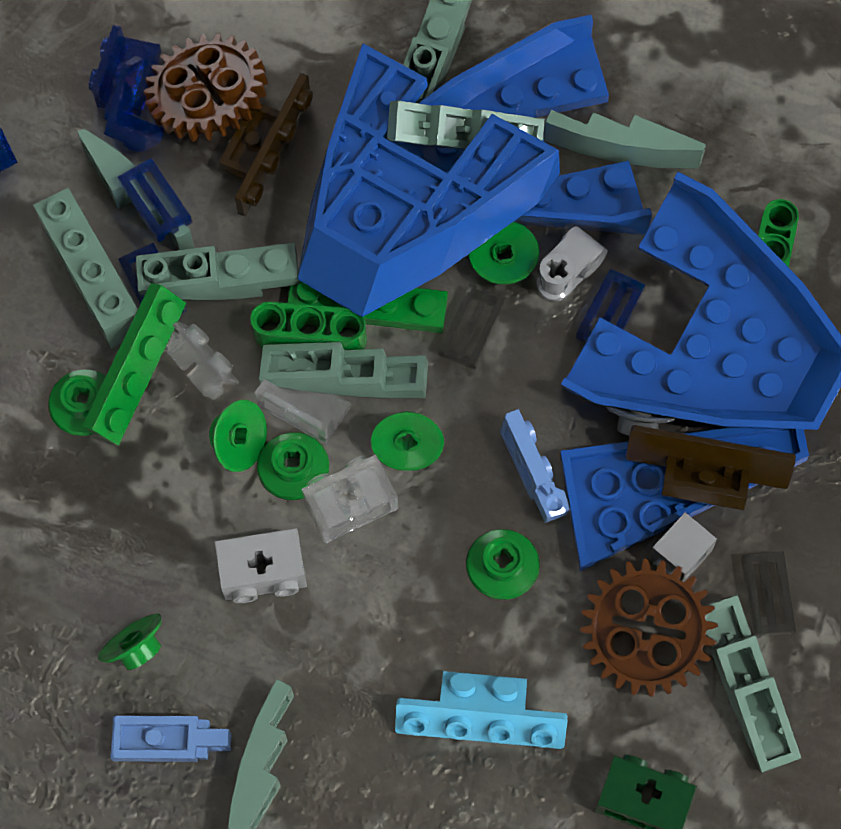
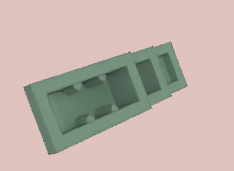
(447, 125)
(640, 143)
(109, 165)
(343, 372)
(750, 687)
(254, 784)

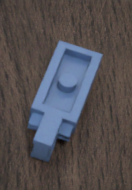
(533, 468)
(166, 739)

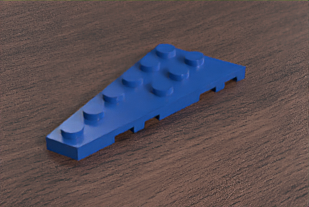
(622, 501)

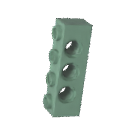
(87, 265)

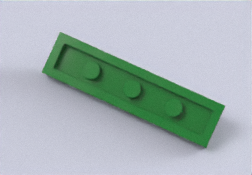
(415, 310)
(134, 364)

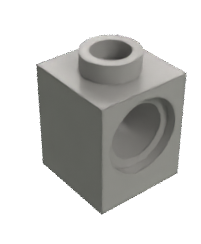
(683, 545)

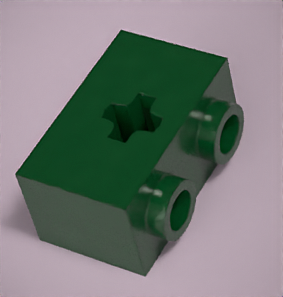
(622, 799)

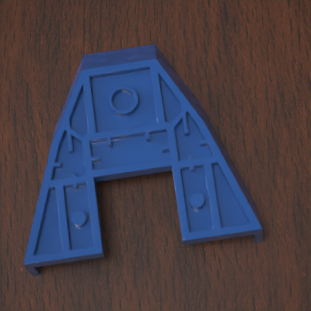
(541, 74)
(396, 221)
(750, 352)

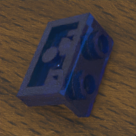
(115, 51)

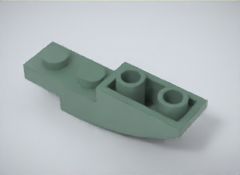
(437, 41)
(221, 275)

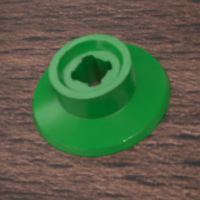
(516, 241)
(62, 402)
(238, 435)
(407, 453)
(289, 481)
(498, 581)
(133, 644)

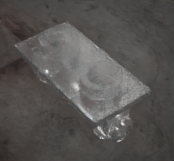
(211, 369)

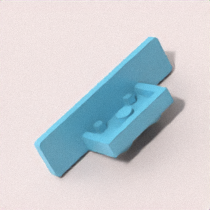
(481, 710)

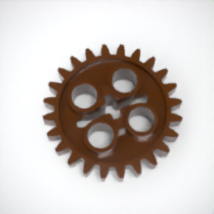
(186, 105)
(640, 665)

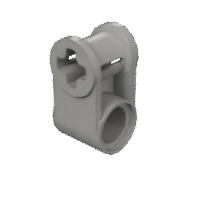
(569, 264)

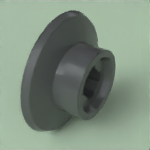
(628, 418)

